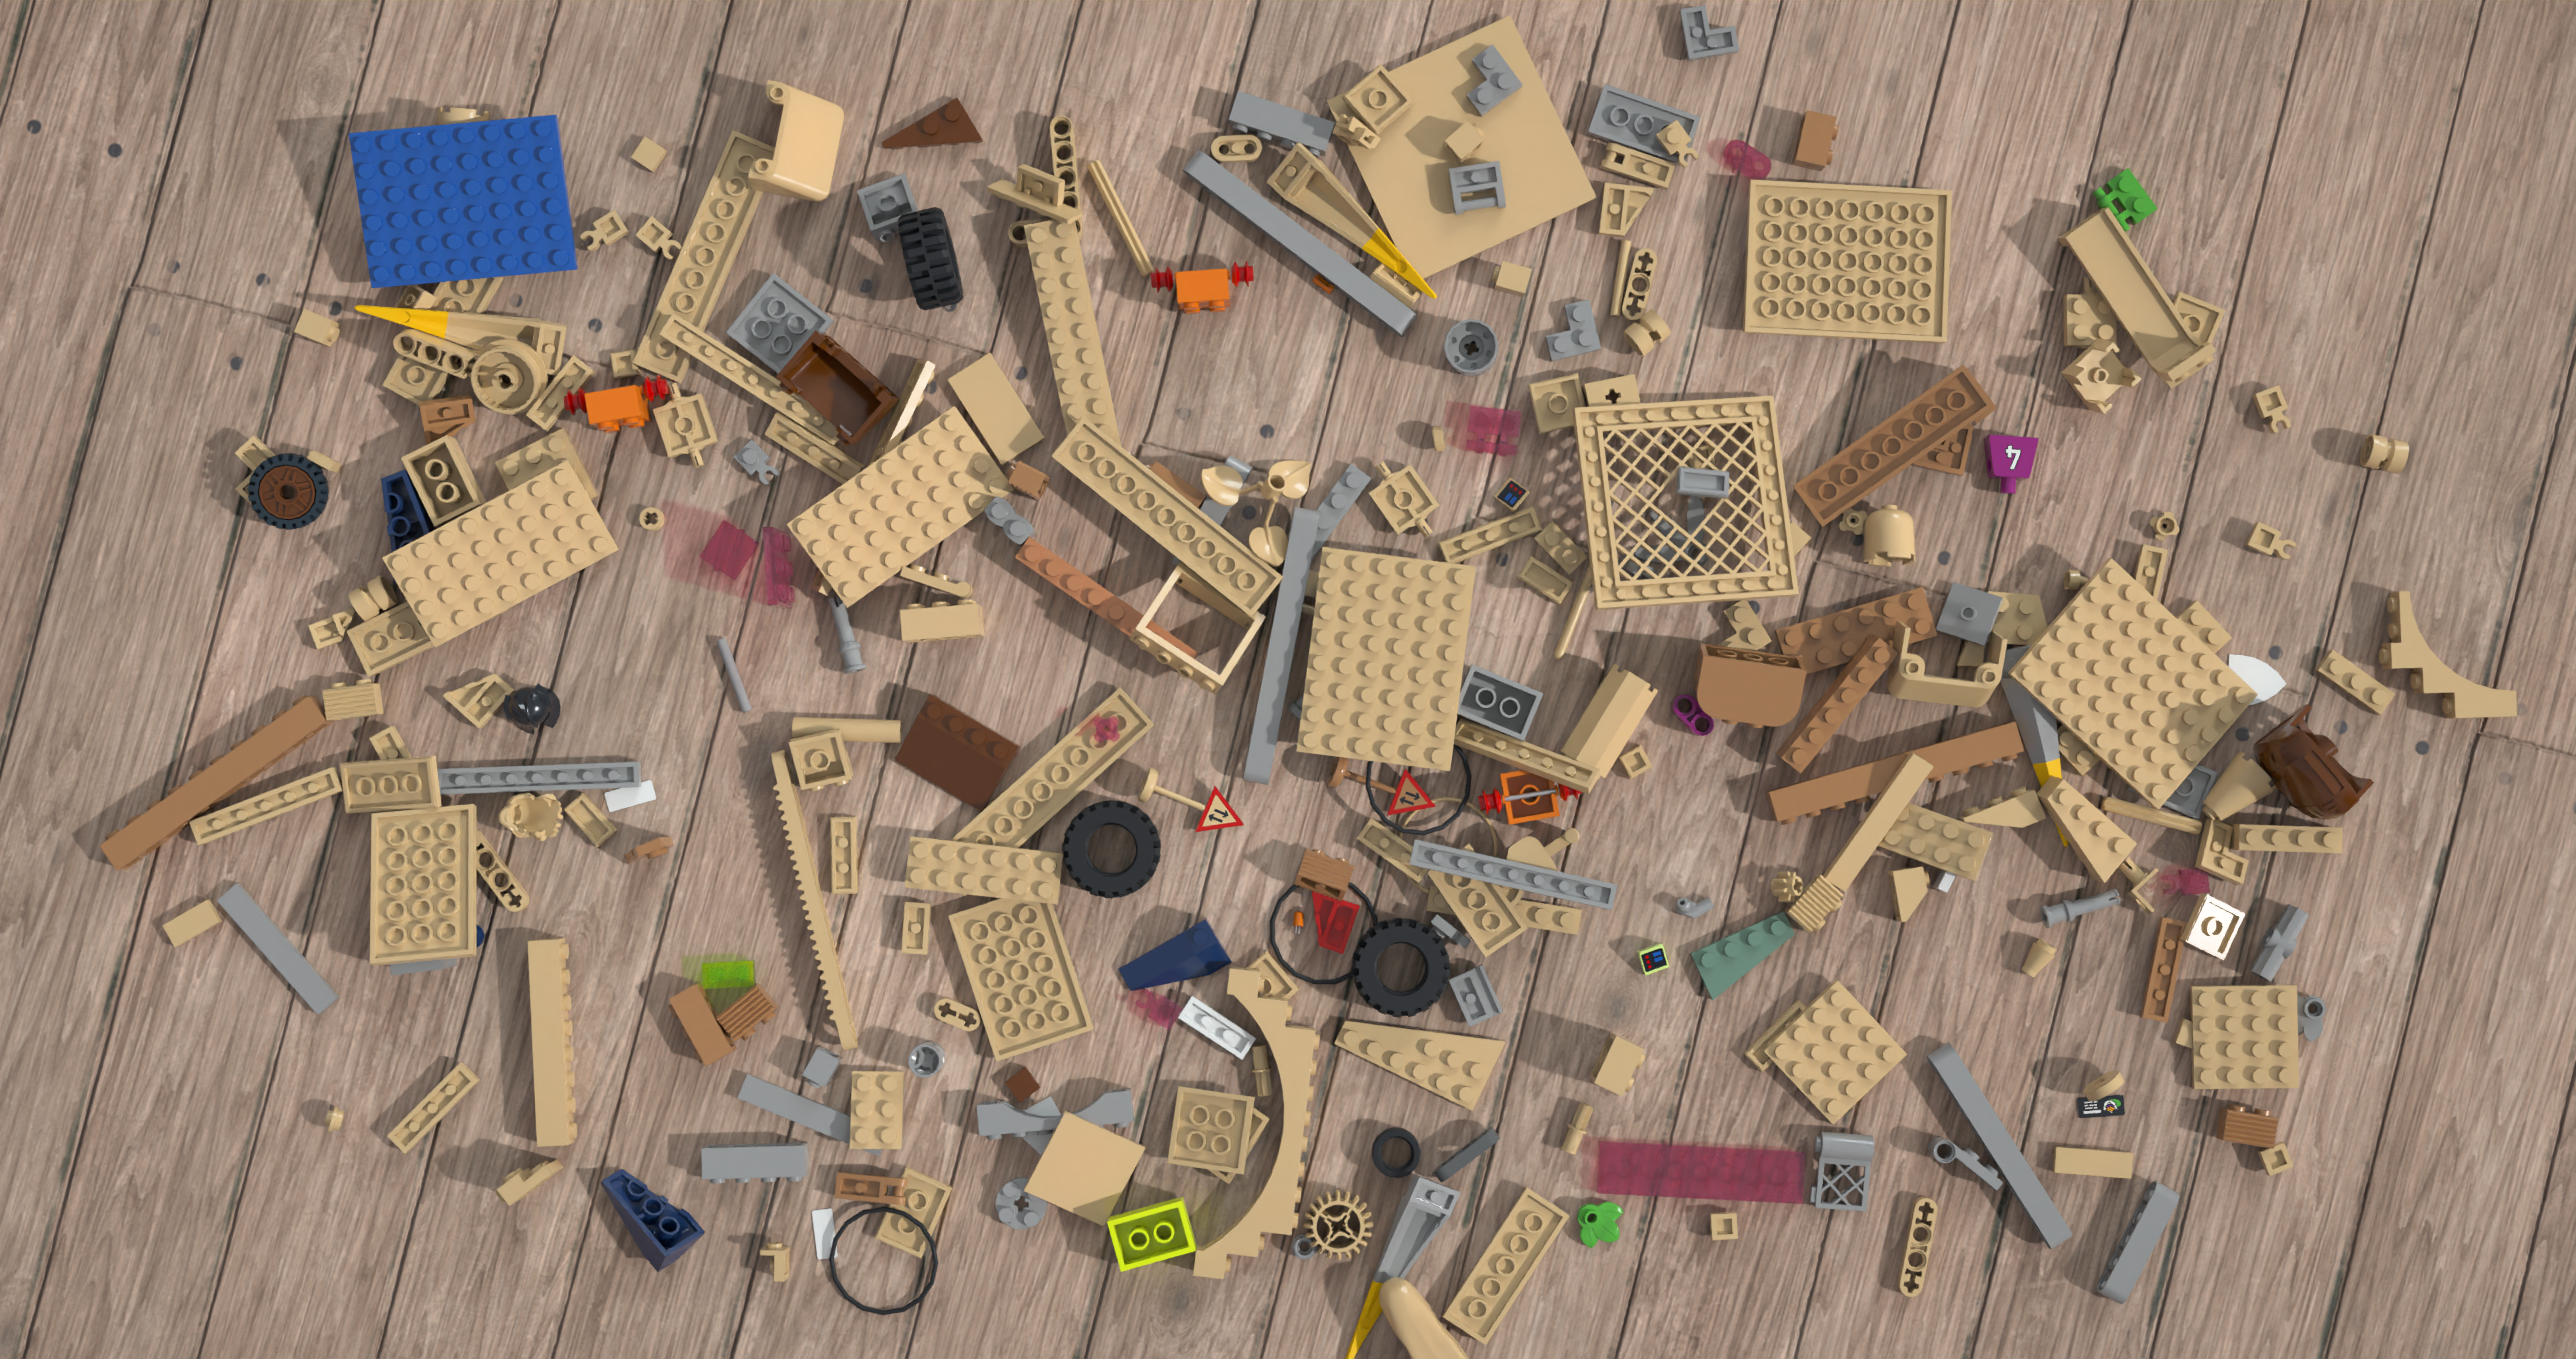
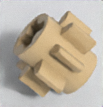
(1787, 886)

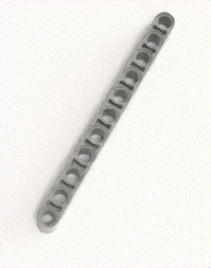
(1299, 243)
(1281, 645)

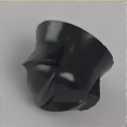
(531, 707)

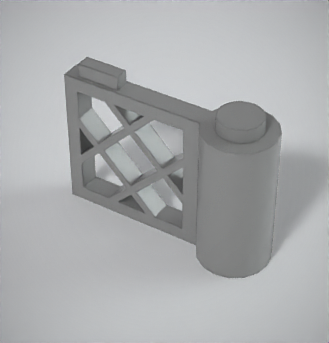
(1842, 1150)

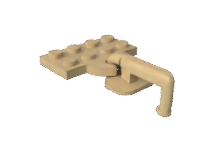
(1488, 908)

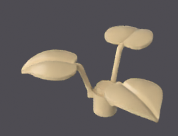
(1285, 478)

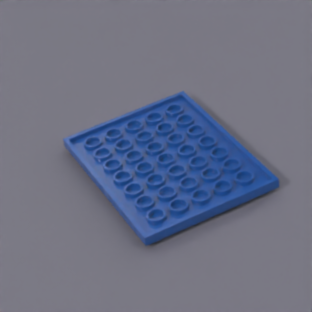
(463, 201)

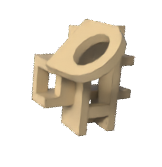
(1354, 132)

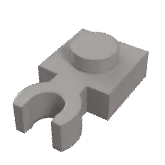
(755, 460)
(1443, 928)

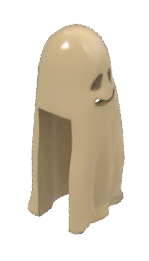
(1416, 1322)

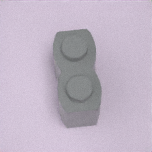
(1006, 517)

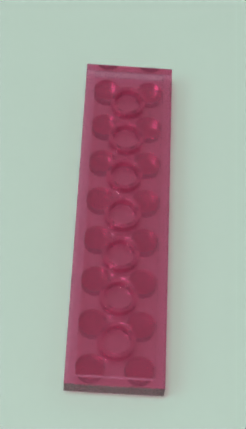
(1700, 1172)

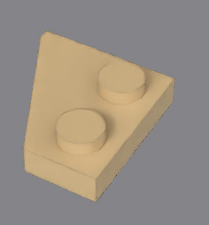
(1621, 207)
(480, 699)

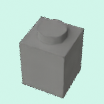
(822, 1067)

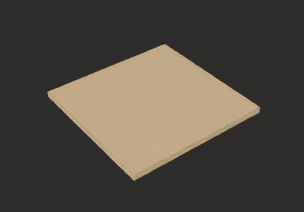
(1084, 1168)

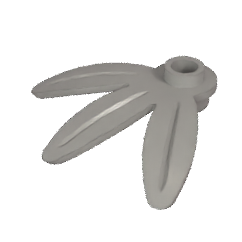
(1695, 516)

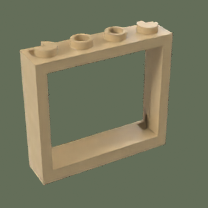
(1183, 663)

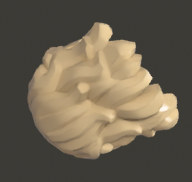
(532, 816)

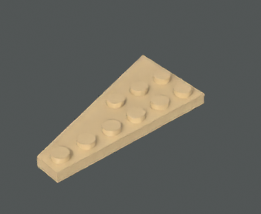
(1435, 1060)

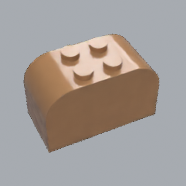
(1748, 685)

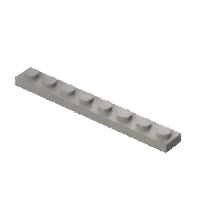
(539, 778)
(1513, 874)

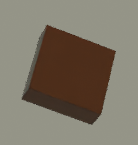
(1022, 1084)

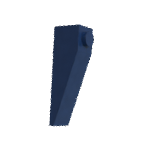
(1183, 957)
(655, 1225)

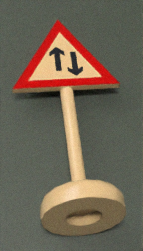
(1215, 814)

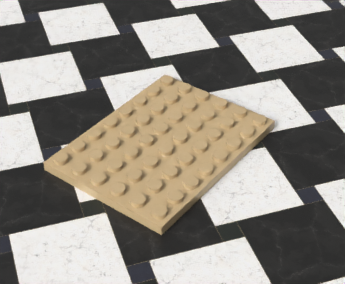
(1847, 261)
(1386, 658)
(2133, 683)

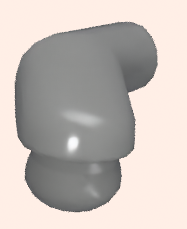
(1692, 909)

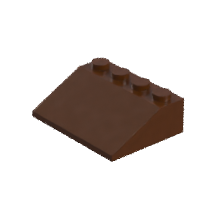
(957, 752)

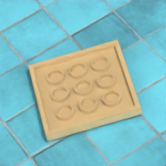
(2244, 1036)
(1834, 1051)

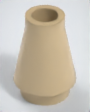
(2038, 957)

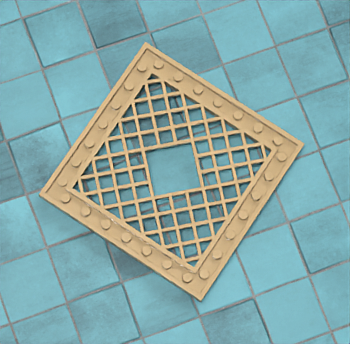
(1769, 481)

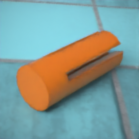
(1322, 283)

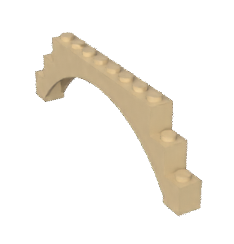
(1275, 1204)

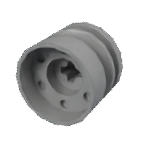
(1465, 334)

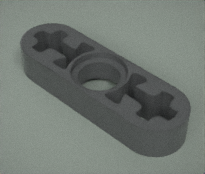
(1466, 1154)

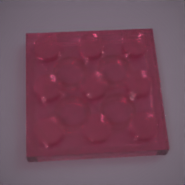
(778, 568)

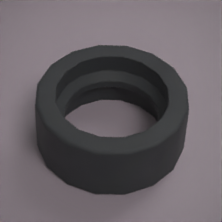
(1392, 1171)

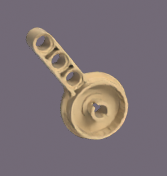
(484, 368)

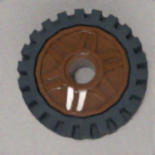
(271, 503)

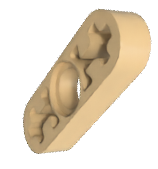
(1650, 268)

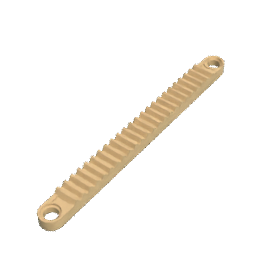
(814, 899)

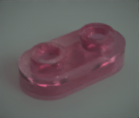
(1746, 161)

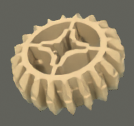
(1347, 1232)

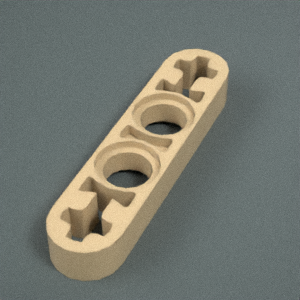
(498, 866)
(1912, 1245)

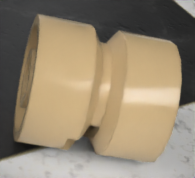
(1646, 333)
(2386, 454)
(376, 596)

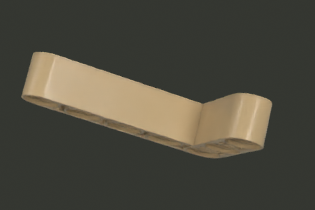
(1061, 168)

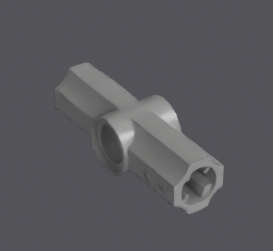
(2279, 942)

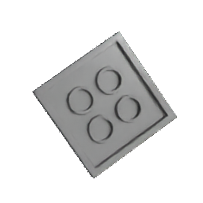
(777, 323)

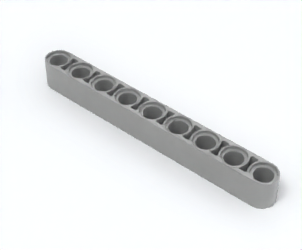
(1999, 1146)

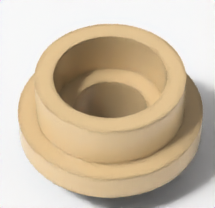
(334, 1119)

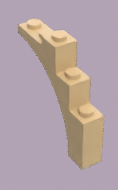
(2430, 675)

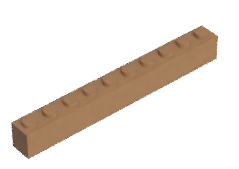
(1872, 777)
(215, 783)

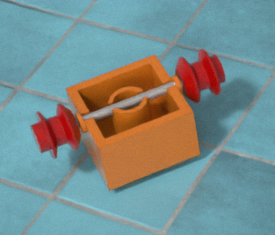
(1202, 287)
(617, 406)
(1525, 797)

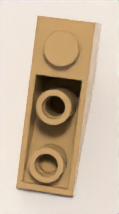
(2015, 811)

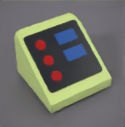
(1653, 958)

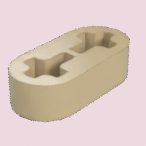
(955, 1020)

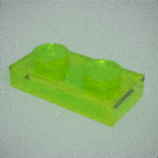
(728, 974)

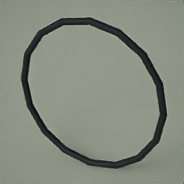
(1431, 830)
(1277, 952)
(852, 1300)

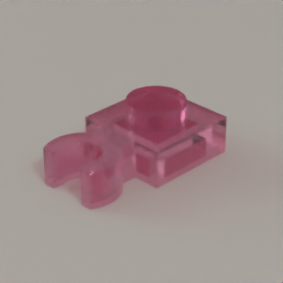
(2190, 881)
(1162, 1011)

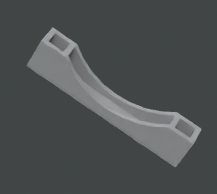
(1003, 1118)

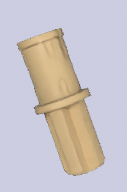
(1262, 1070)
(1577, 1128)

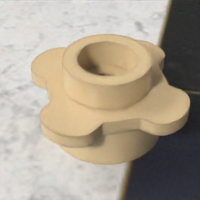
(2171, 526)
(1856, 527)

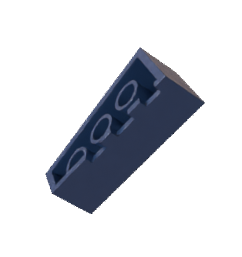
(404, 510)

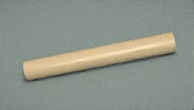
(1620, 278)

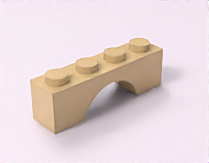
(2286, 838)

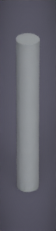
(734, 675)

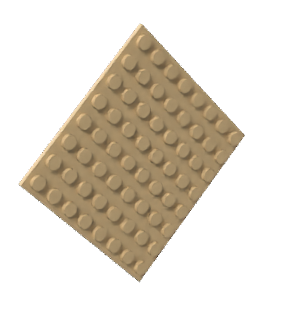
(1411, 165)

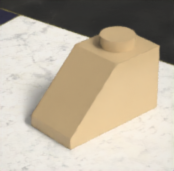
(1907, 889)

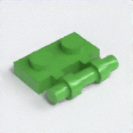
(2130, 197)

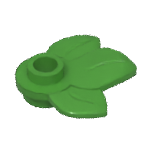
(1601, 1225)

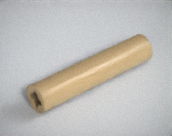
(851, 729)

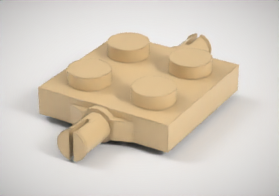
(2087, 318)
(685, 425)
(1403, 499)

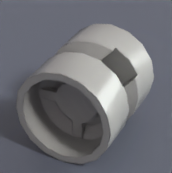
(926, 1059)

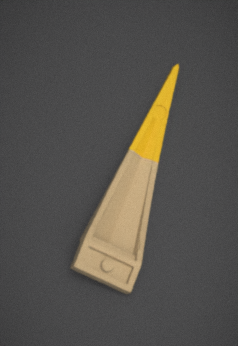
(1318, 192)
(480, 329)

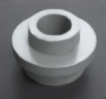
(1303, 1254)

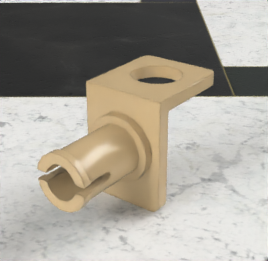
(2138, 879)

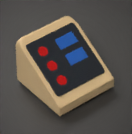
(1511, 494)

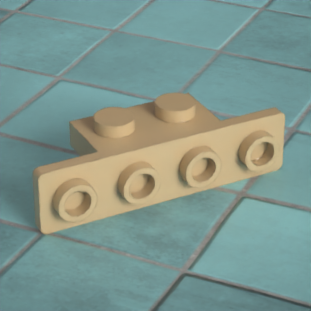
(1037, 192)

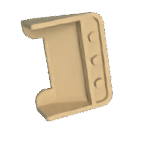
(804, 146)

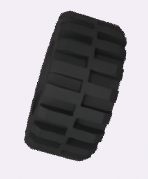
(930, 258)
(1076, 849)
(1400, 1002)

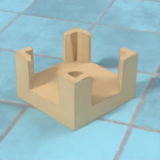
(2098, 375)

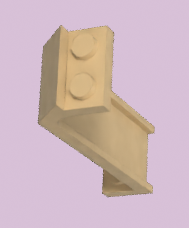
(2136, 298)

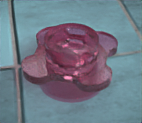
(1112, 724)

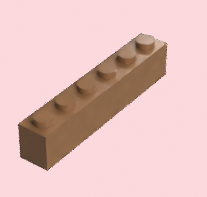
(1837, 703)

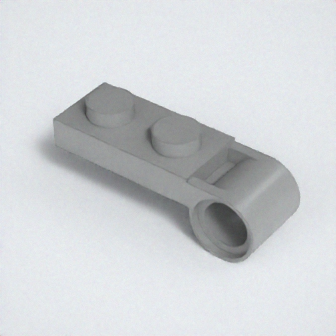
(1967, 1158)

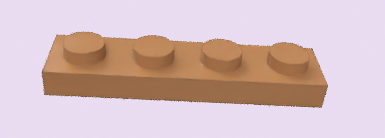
(2163, 970)

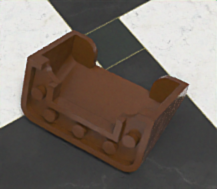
(837, 387)

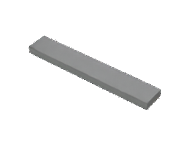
(278, 948)
(798, 1109)

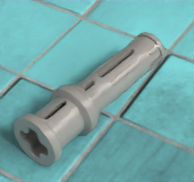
(849, 647)
(2068, 910)

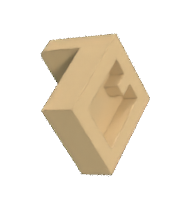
(780, 1263)

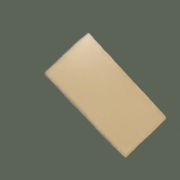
(416, 298)

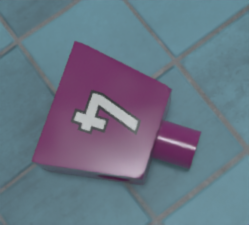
(2009, 459)

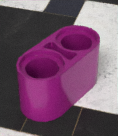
(1688, 719)

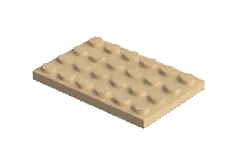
(423, 885)
(1020, 975)

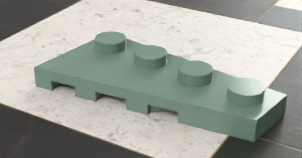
(1736, 954)

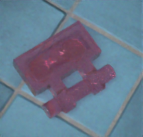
(1493, 422)

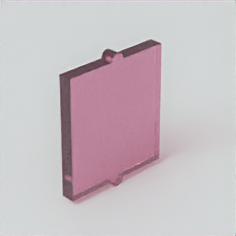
(729, 549)

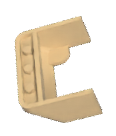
(1908, 681)

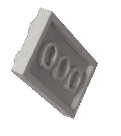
(1636, 121)

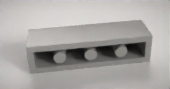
(1280, 124)
(755, 1161)

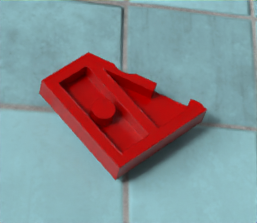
(1333, 921)

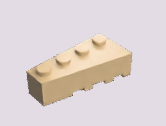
(2091, 834)

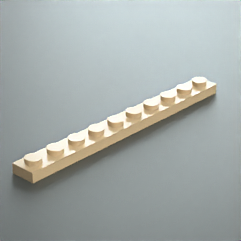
(899, 422)

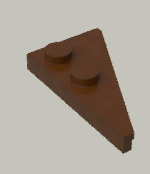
(943, 126)

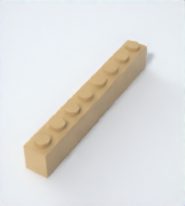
(551, 1042)

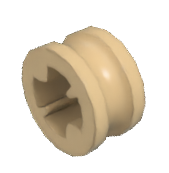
(643, 518)

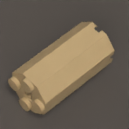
(1609, 720)

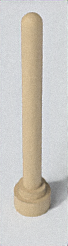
(1574, 615)

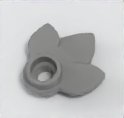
(2308, 1022)

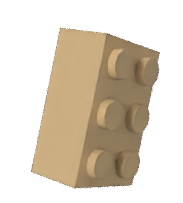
(443, 480)
(942, 621)

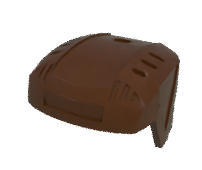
(2306, 770)

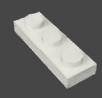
(1217, 1027)

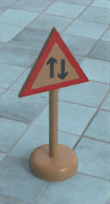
(1407, 795)

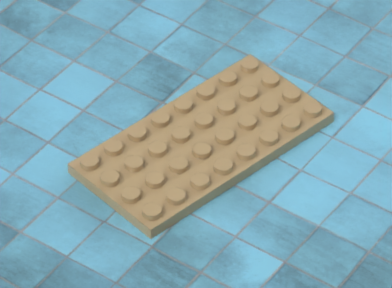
(900, 506)
(500, 553)

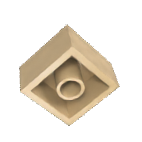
(1617, 1063)

